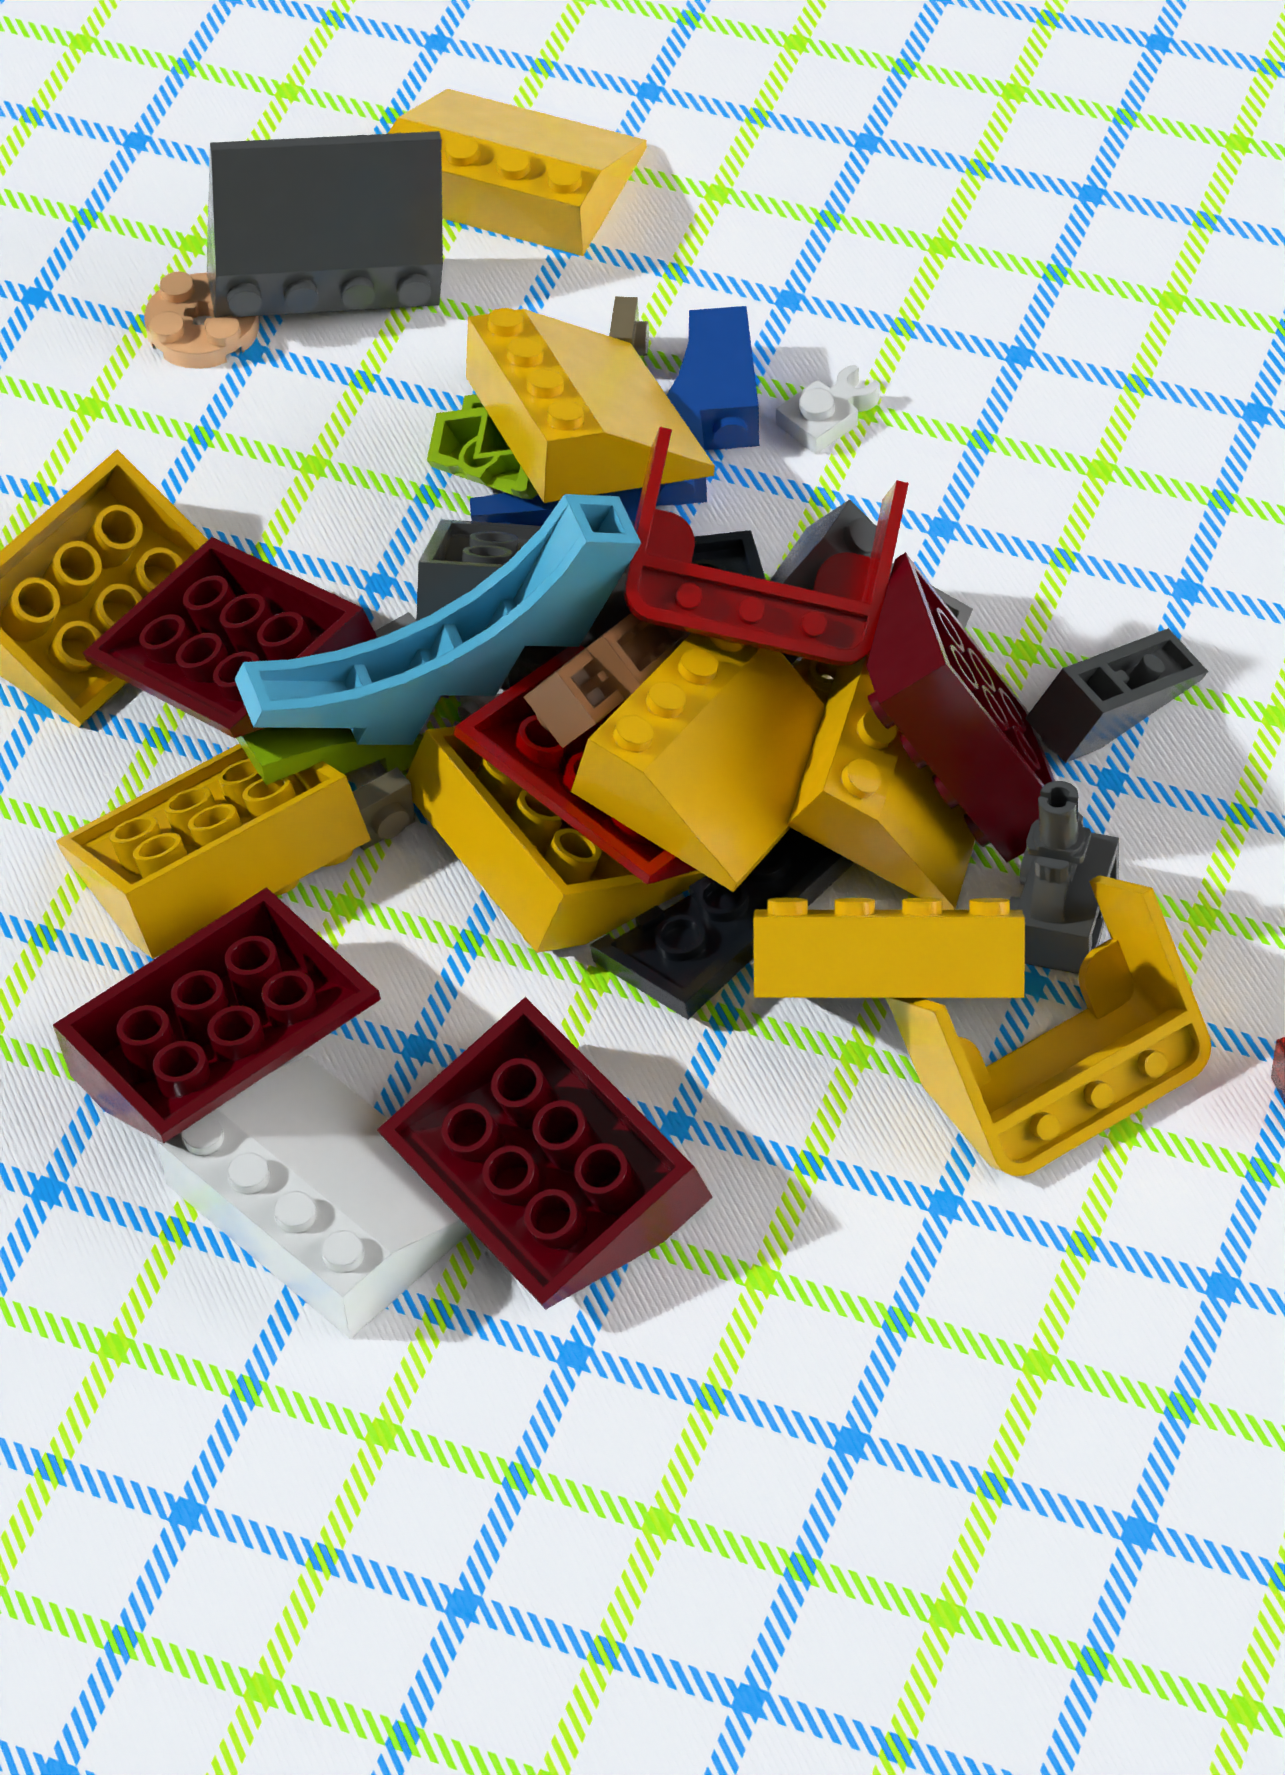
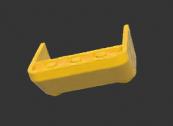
(1087, 1072)

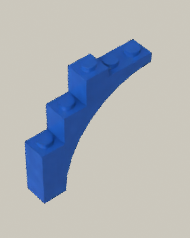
(711, 394)

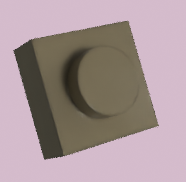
(626, 324)
(385, 806)

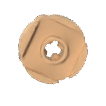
(183, 343)

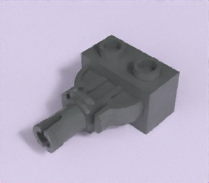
(1056, 871)

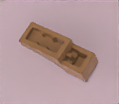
(601, 676)

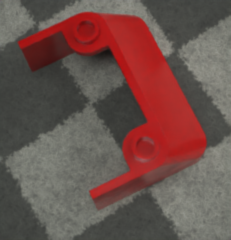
(822, 624)

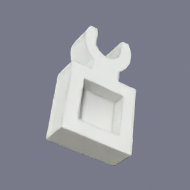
(825, 414)

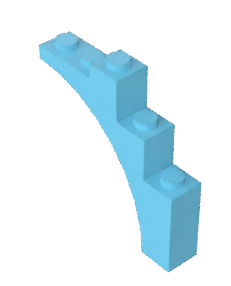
(465, 648)

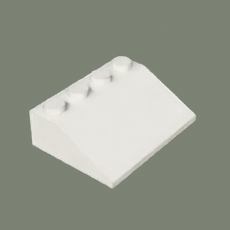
(313, 1192)

